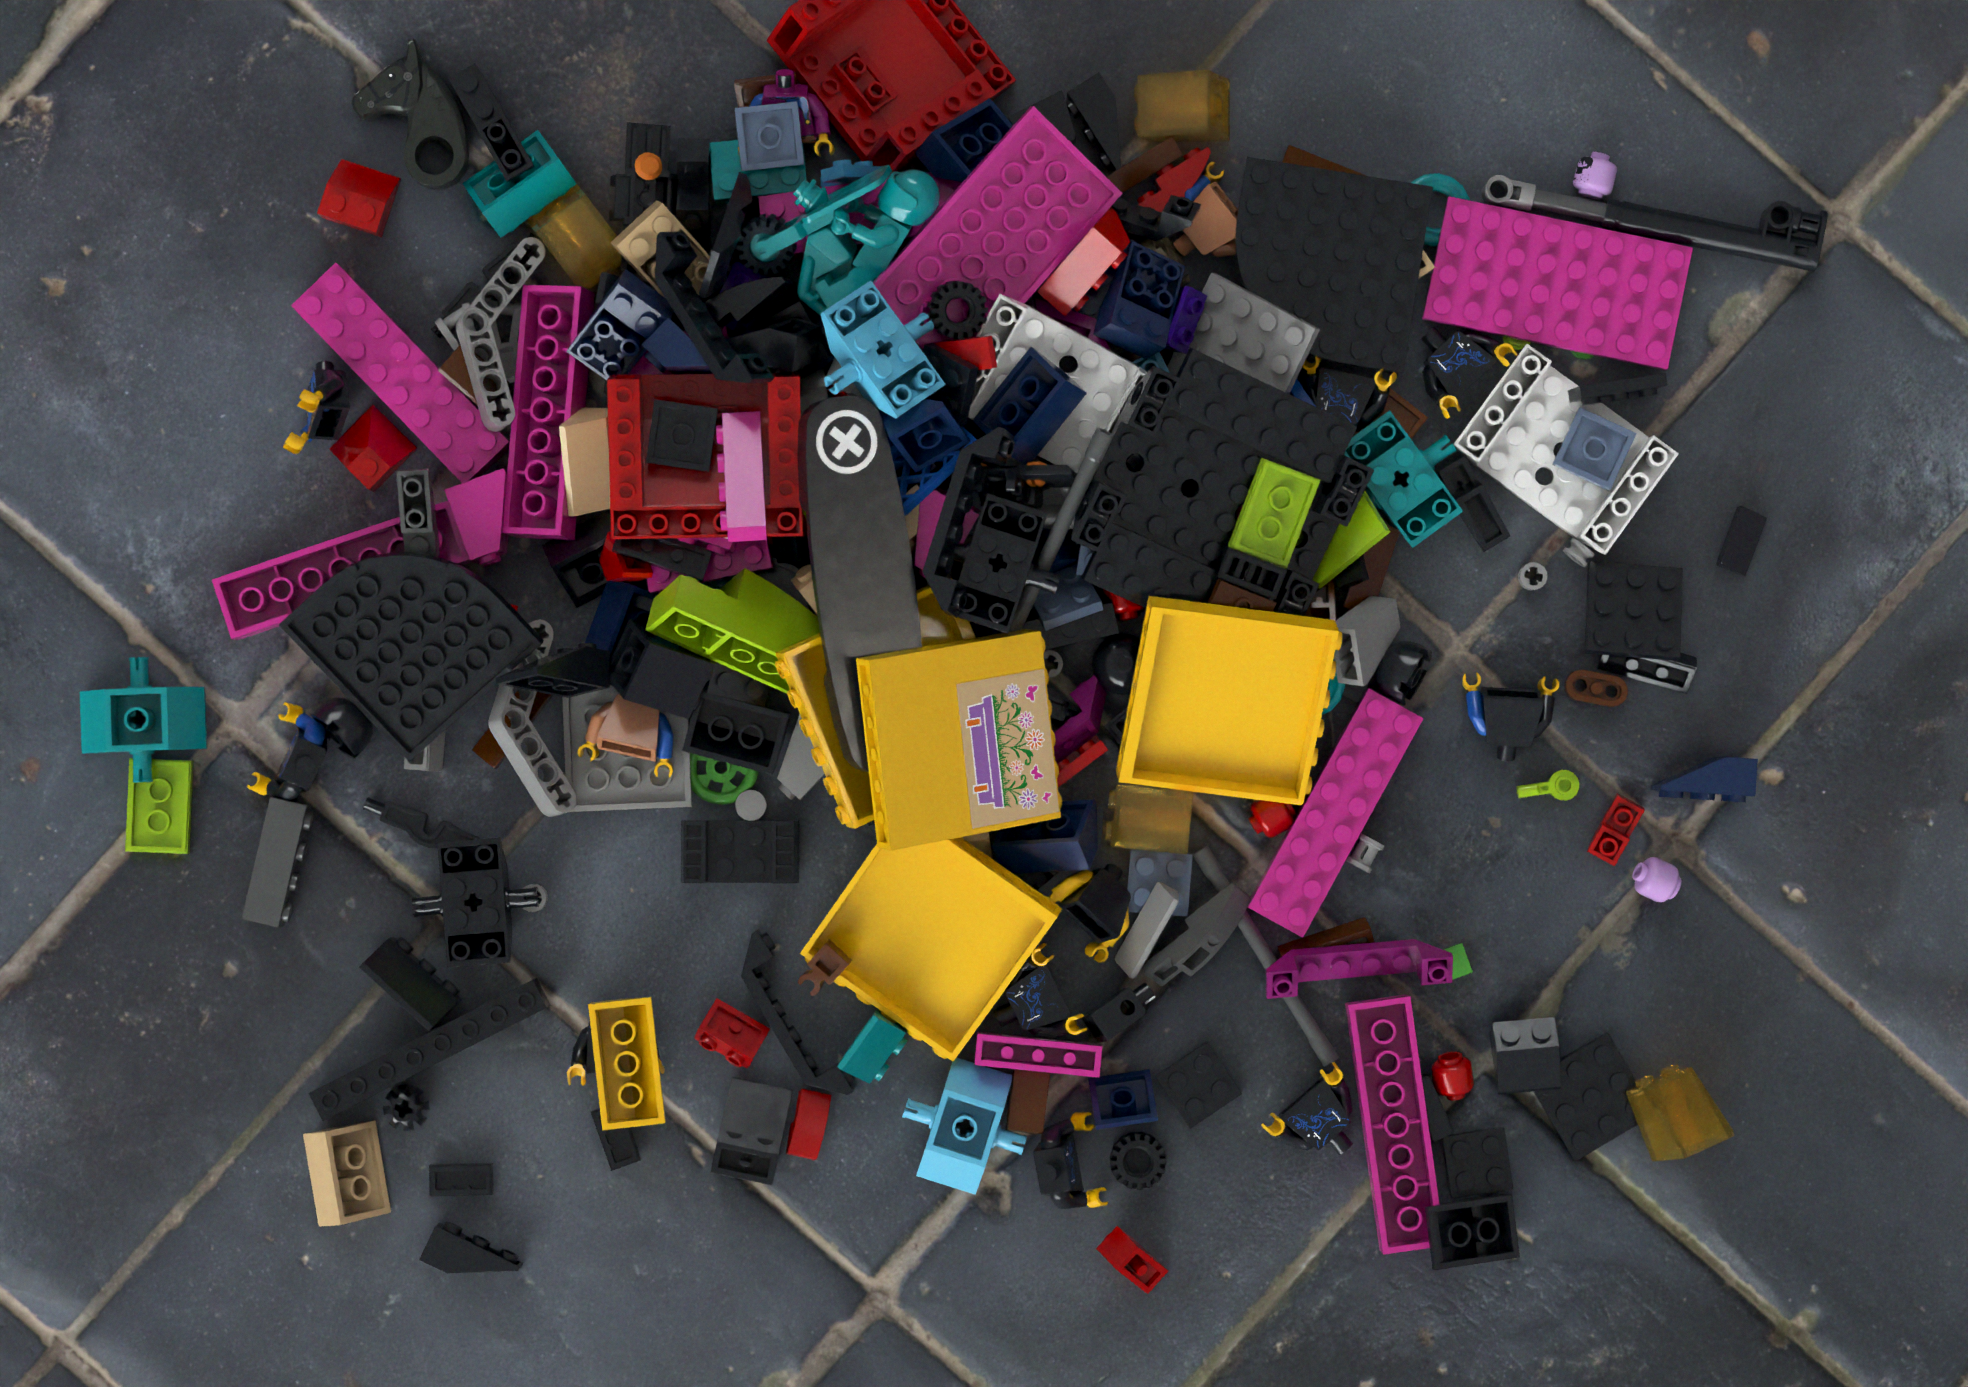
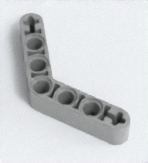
(485, 338)
(523, 731)

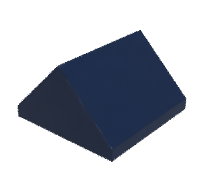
(1122, 1099)

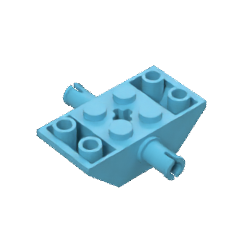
(867, 326)
(973, 1095)

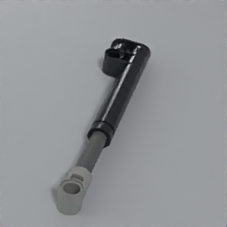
(1790, 244)

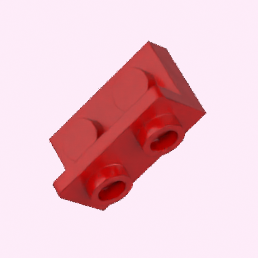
(1080, 759)
(731, 1034)

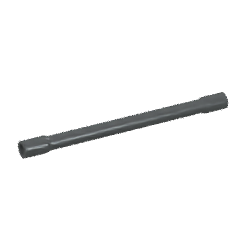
(1093, 456)
(1317, 1039)

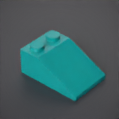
(872, 1048)

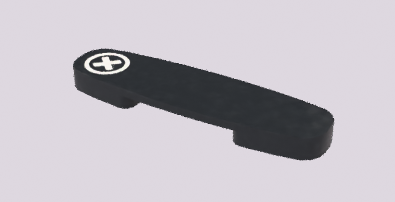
(855, 552)

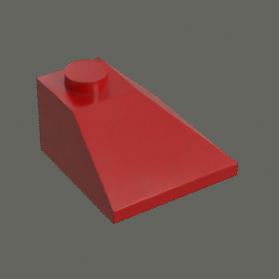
(373, 449)

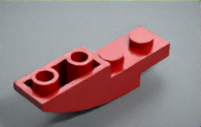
(1176, 179)

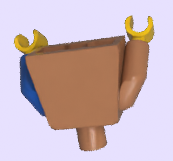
(1216, 221)
(630, 731)

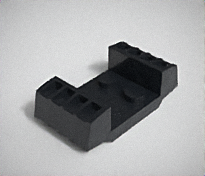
(739, 851)

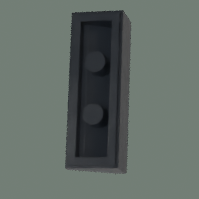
(1663, 673)

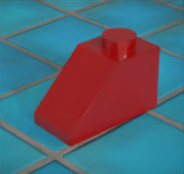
(622, 568)
(1131, 1259)

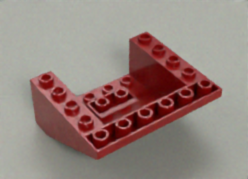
(889, 69)
(685, 502)

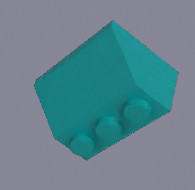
(763, 182)
(515, 201)

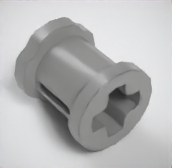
(1356, 857)

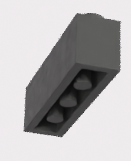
(277, 862)

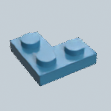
(844, 172)

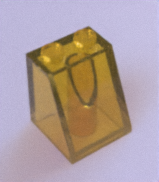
(1183, 106)
(577, 237)
(1149, 819)
(1677, 1114)

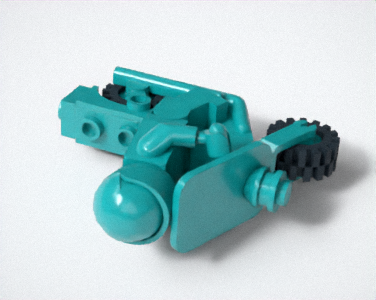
(827, 262)

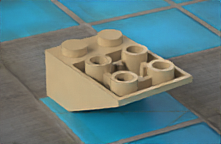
(638, 245)

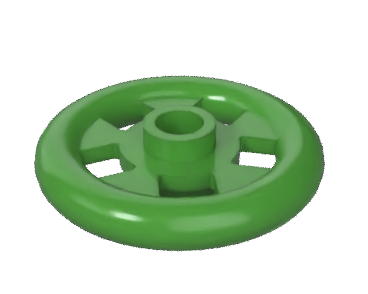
(729, 791)

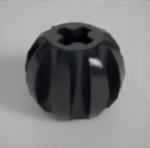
(398, 1112)

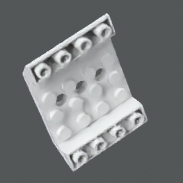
(1099, 373)
(1517, 436)

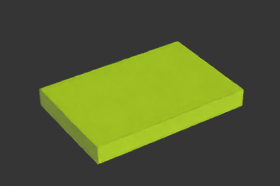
(1274, 513)
(1350, 542)
(160, 809)

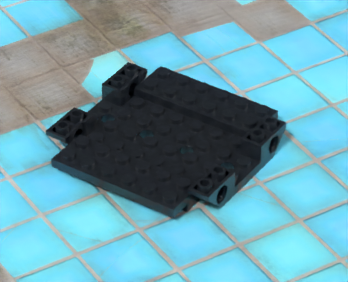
(1215, 430)

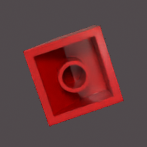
(359, 197)

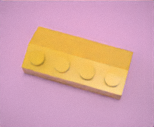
(626, 1063)

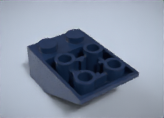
(1140, 302)
(619, 326)
(1724, 776)

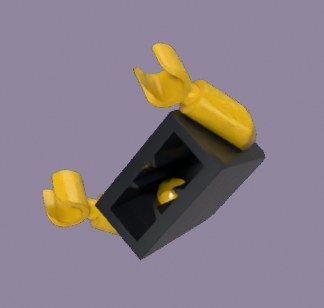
(1097, 905)

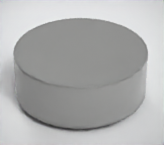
(751, 805)

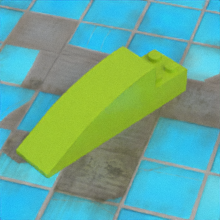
(733, 624)

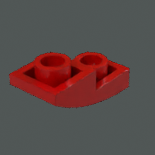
(975, 350)
(1615, 829)
(809, 1124)

